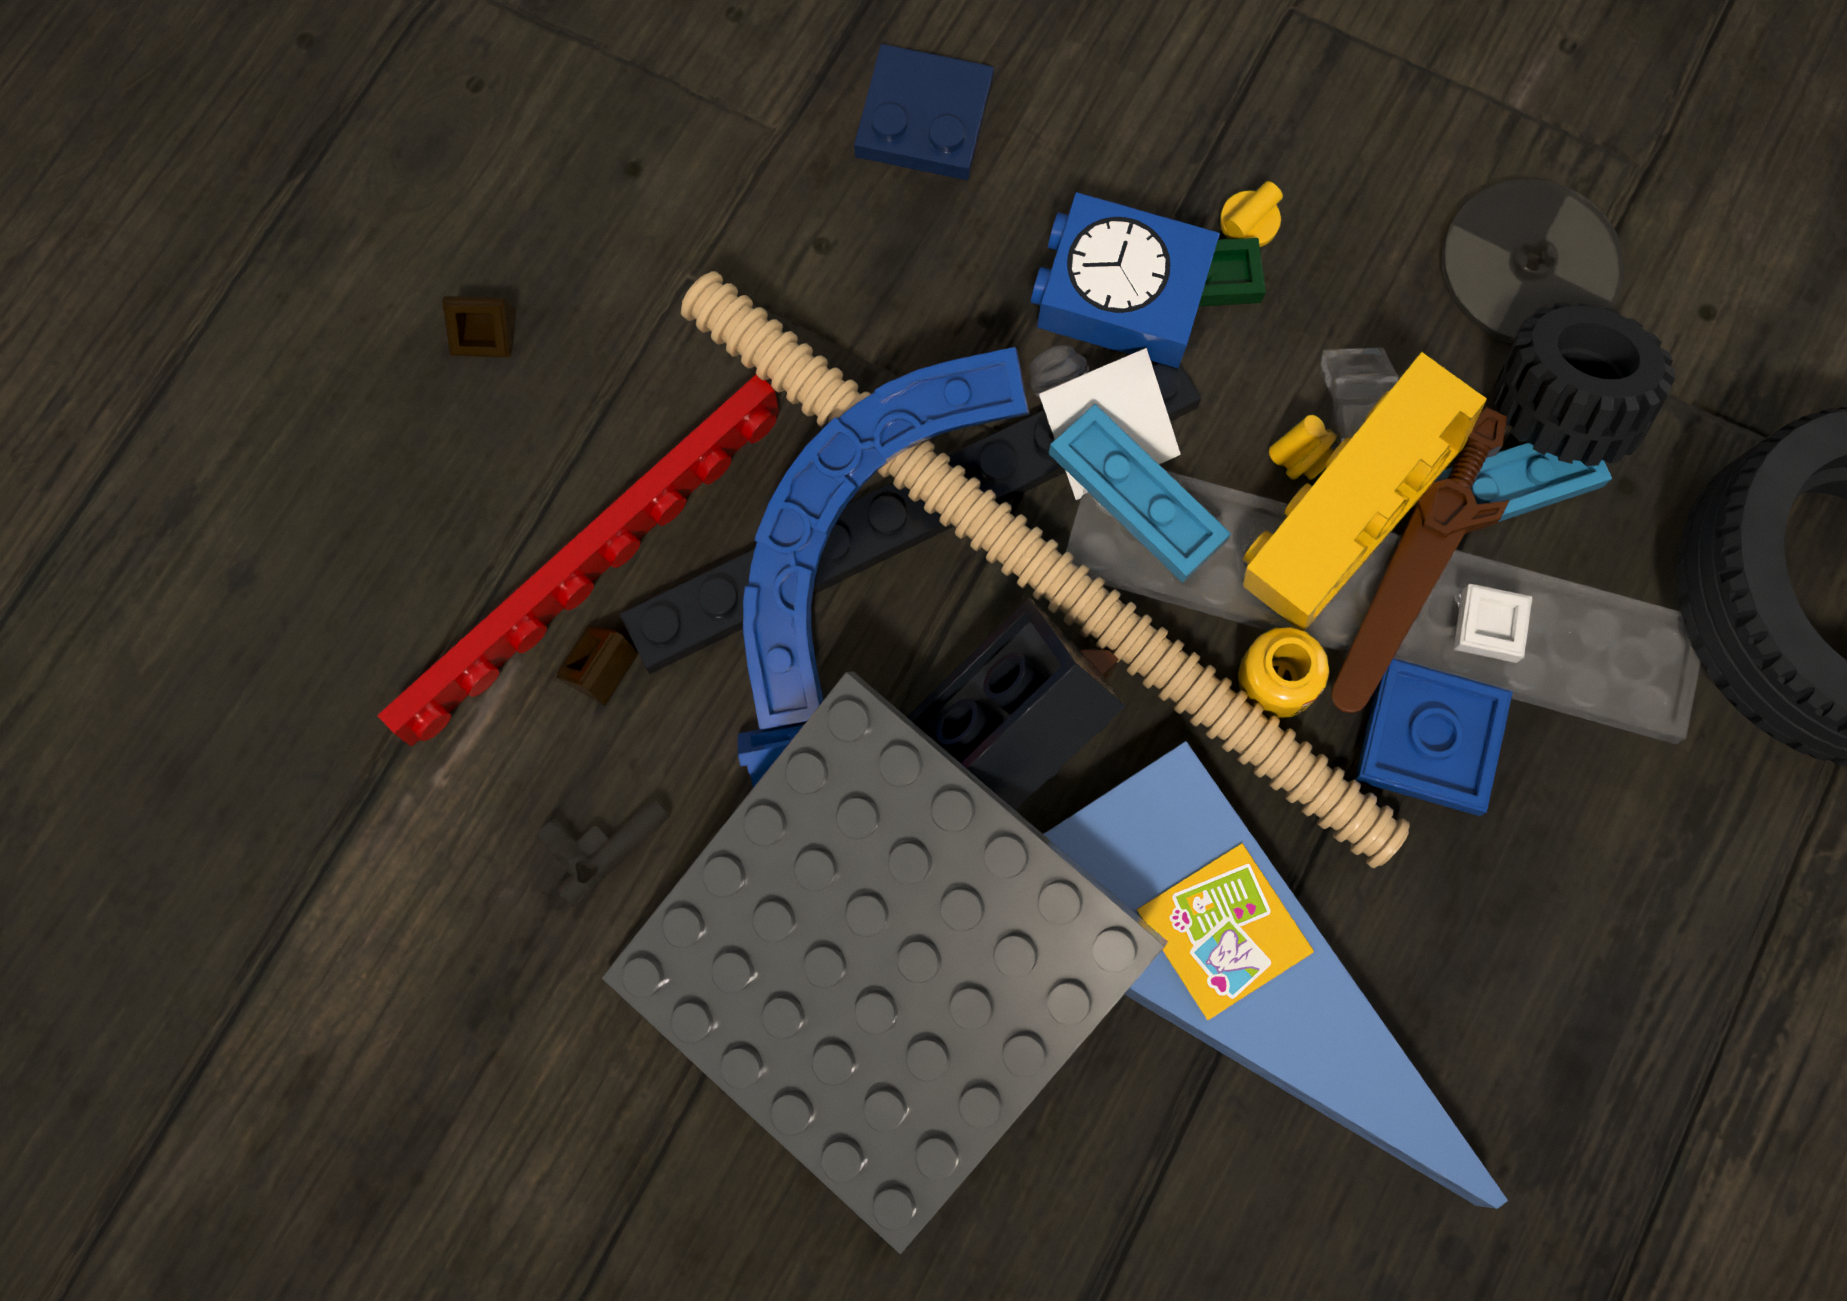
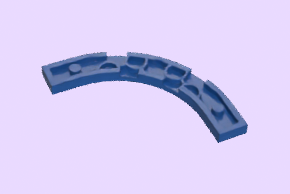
(818, 490)

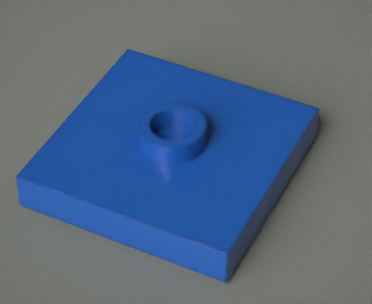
(1434, 737)

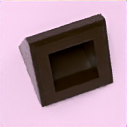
(479, 326)
(597, 663)

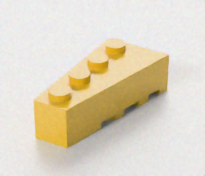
(1362, 492)

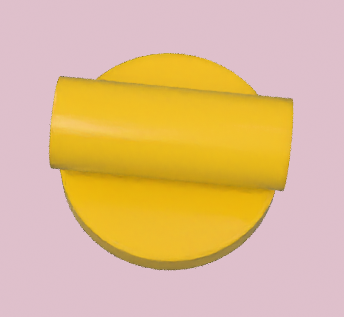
(1253, 214)
(1304, 448)

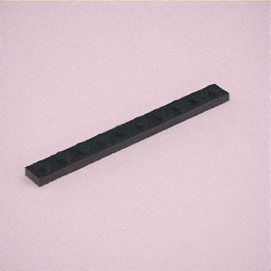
(864, 534)

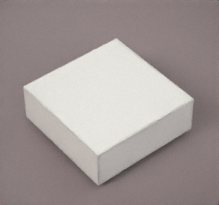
(1493, 623)

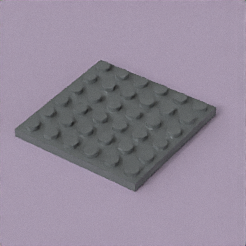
(881, 960)

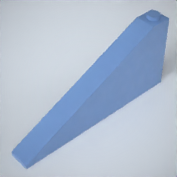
(1302, 1028)

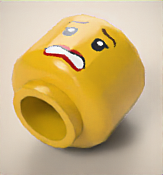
(1286, 654)

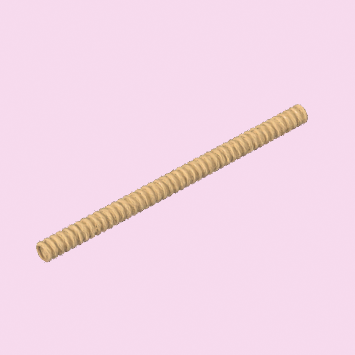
(1058, 580)

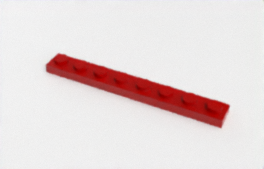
(569, 575)

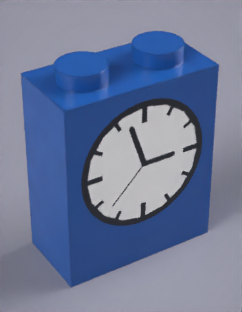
(1124, 279)

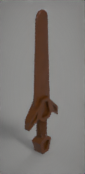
(1419, 560)

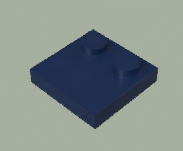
(924, 112)

